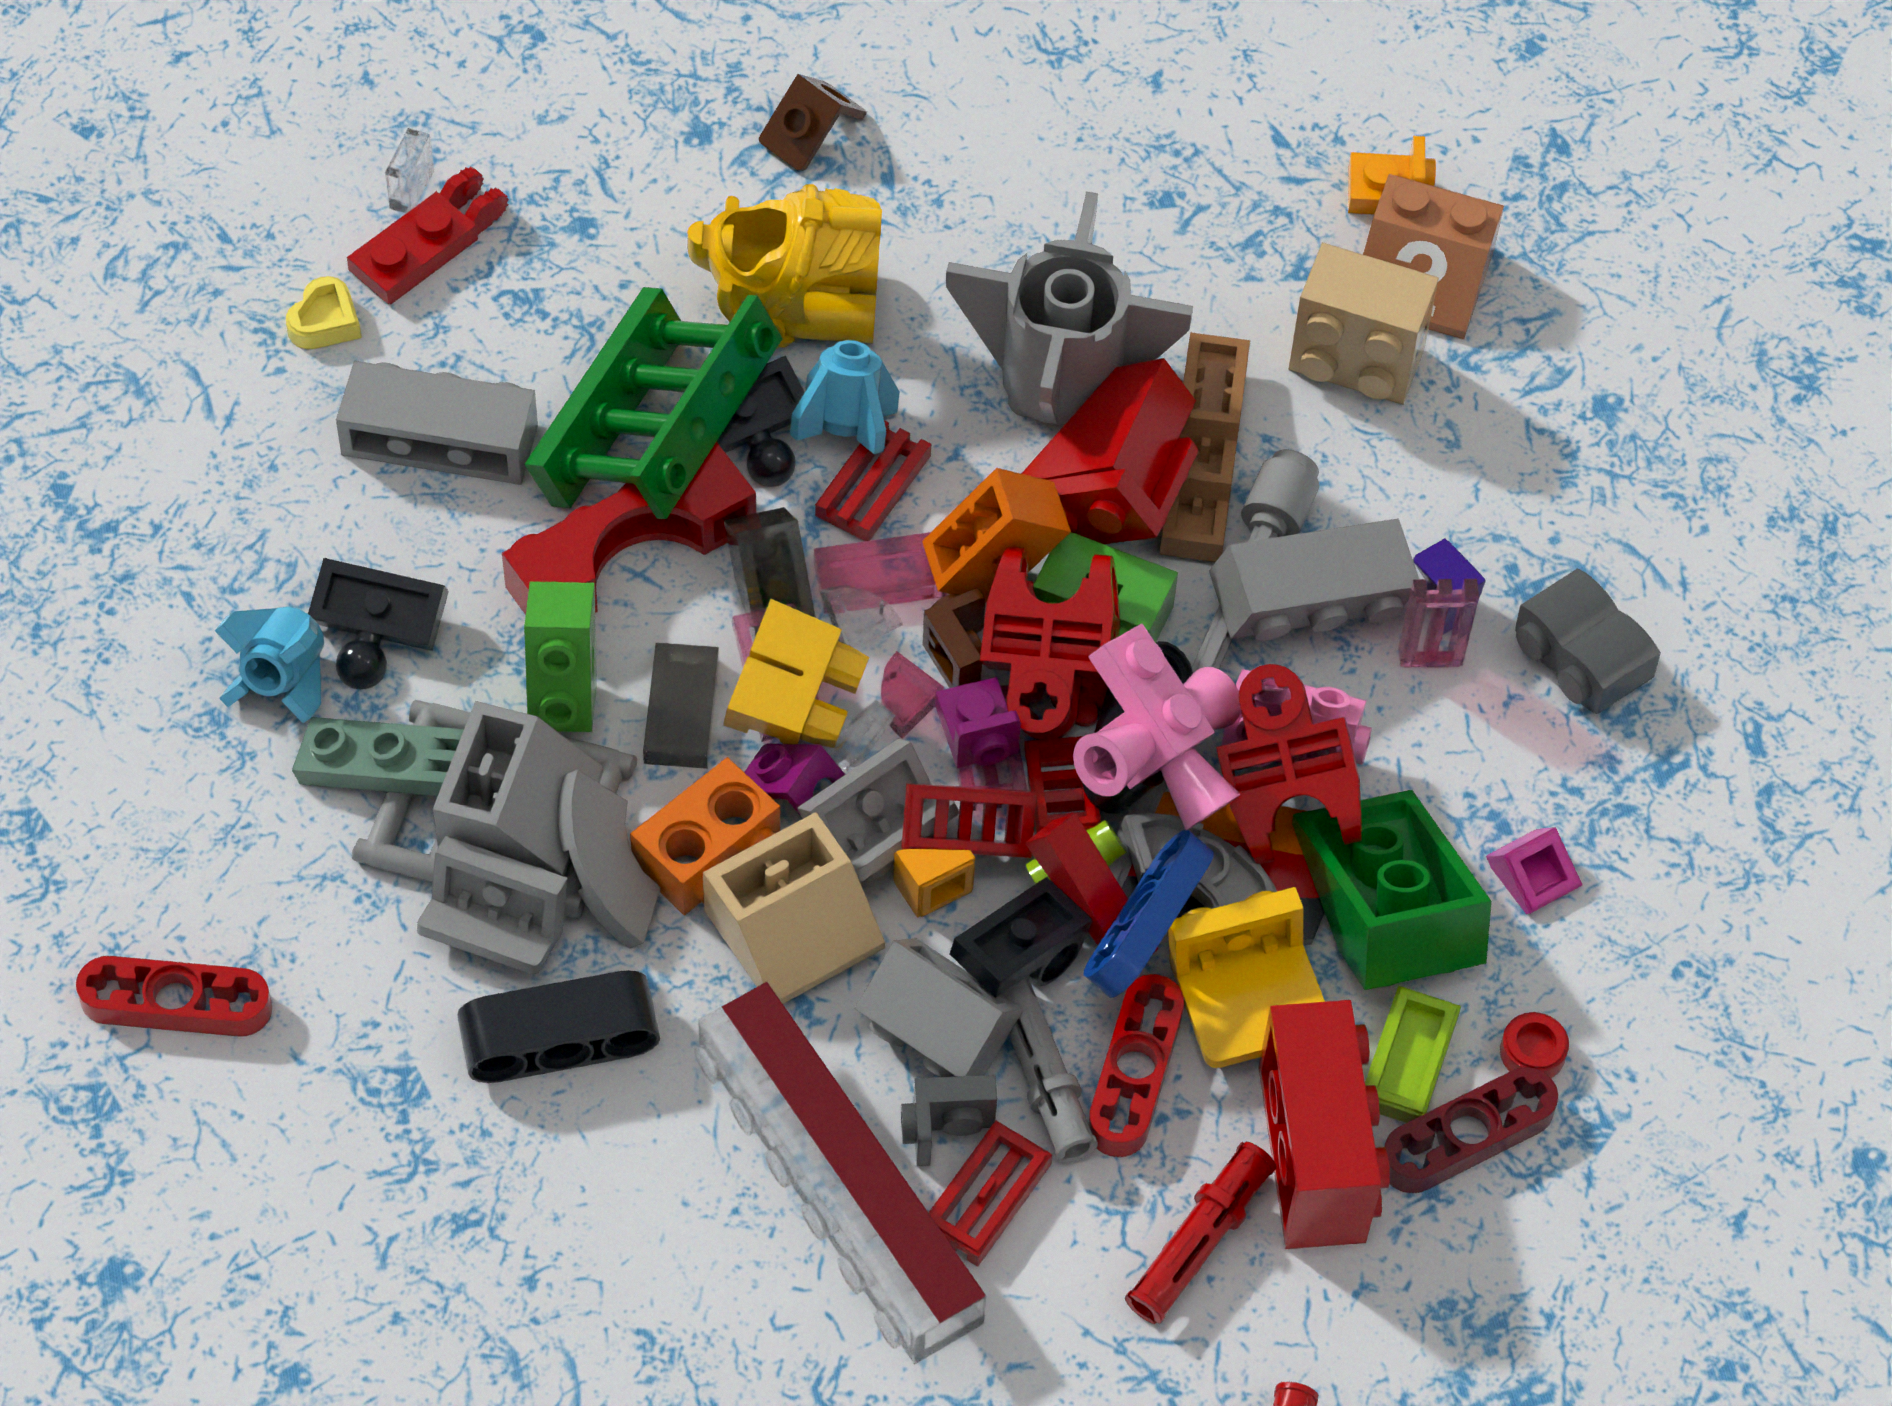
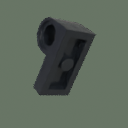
(1027, 936)

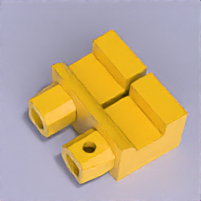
(785, 675)

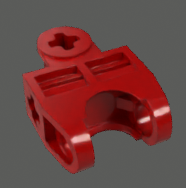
(1047, 642)
(1327, 778)

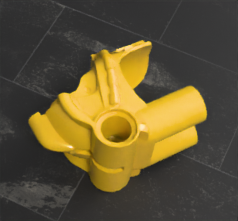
(799, 260)

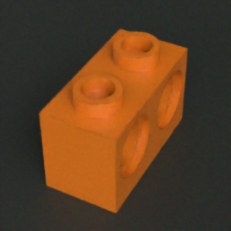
(695, 828)

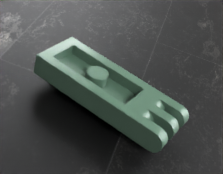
(375, 756)

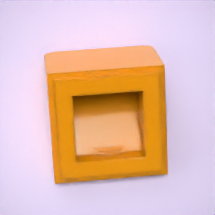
(933, 877)

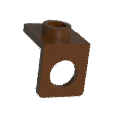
(805, 120)

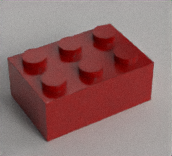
(1322, 1124)

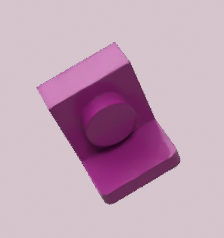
(978, 723)

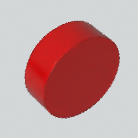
(1534, 1042)

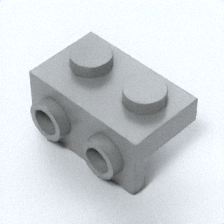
(868, 808)
(494, 906)

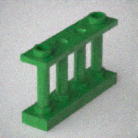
(620, 378)

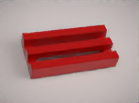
(896, 444)
(1021, 1147)

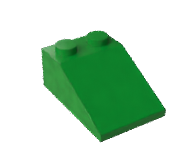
(1399, 896)

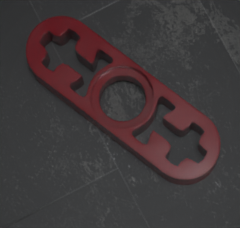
(1484, 1104)

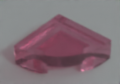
(907, 693)

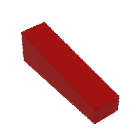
(1079, 871)

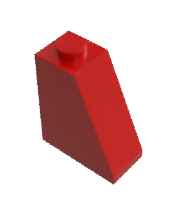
(1122, 425)

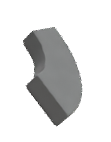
(597, 840)
(1227, 880)

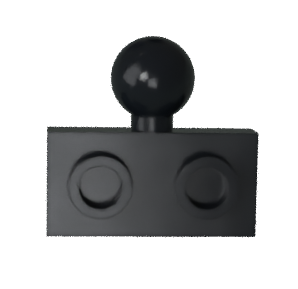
(762, 412)
(375, 608)

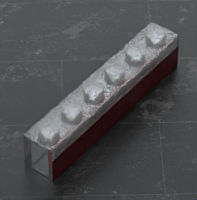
(840, 1173)

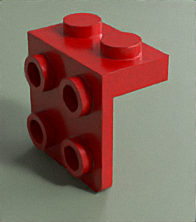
(1114, 506)

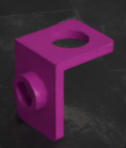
(792, 771)

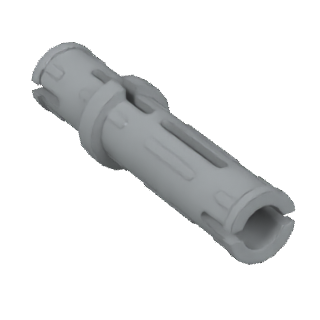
(1052, 1089)

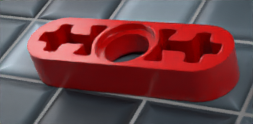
(156, 974)
(1143, 1091)

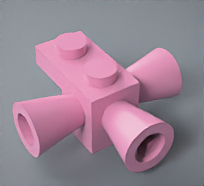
(1158, 727)

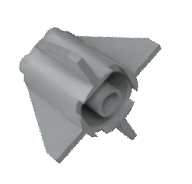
(1063, 321)

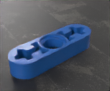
(1148, 913)

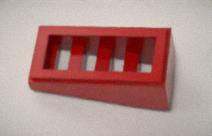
(1050, 754)
(1018, 826)

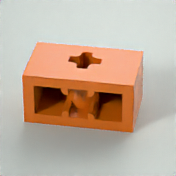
(997, 514)

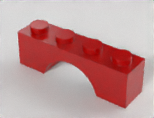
(594, 534)

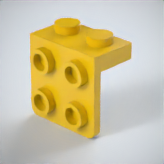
(1238, 965)

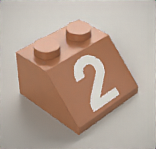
(1438, 236)

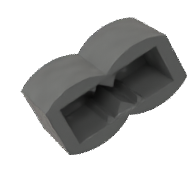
(1586, 642)

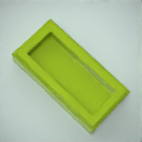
(1411, 1053)

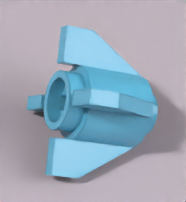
(847, 396)
(276, 657)

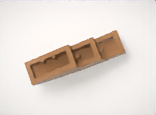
(1217, 381)

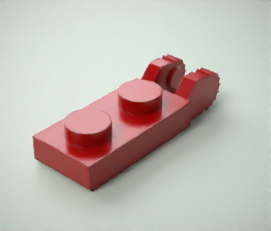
(427, 236)

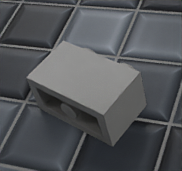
(936, 1010)

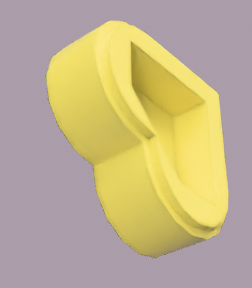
(323, 316)

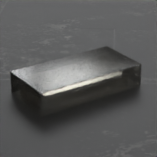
(681, 705)

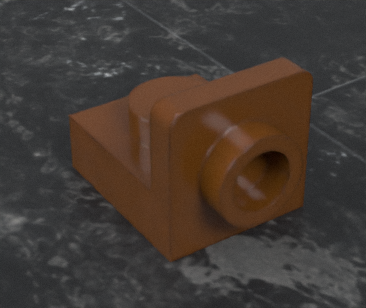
(952, 637)

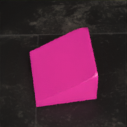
(1535, 869)

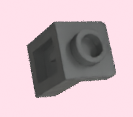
(948, 1104)

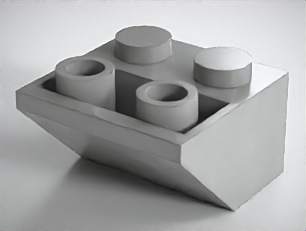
(508, 786)

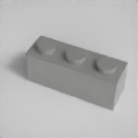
(437, 422)
(1314, 579)

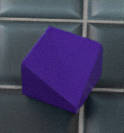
(1446, 562)

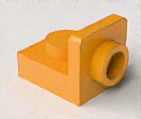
(1370, 172)

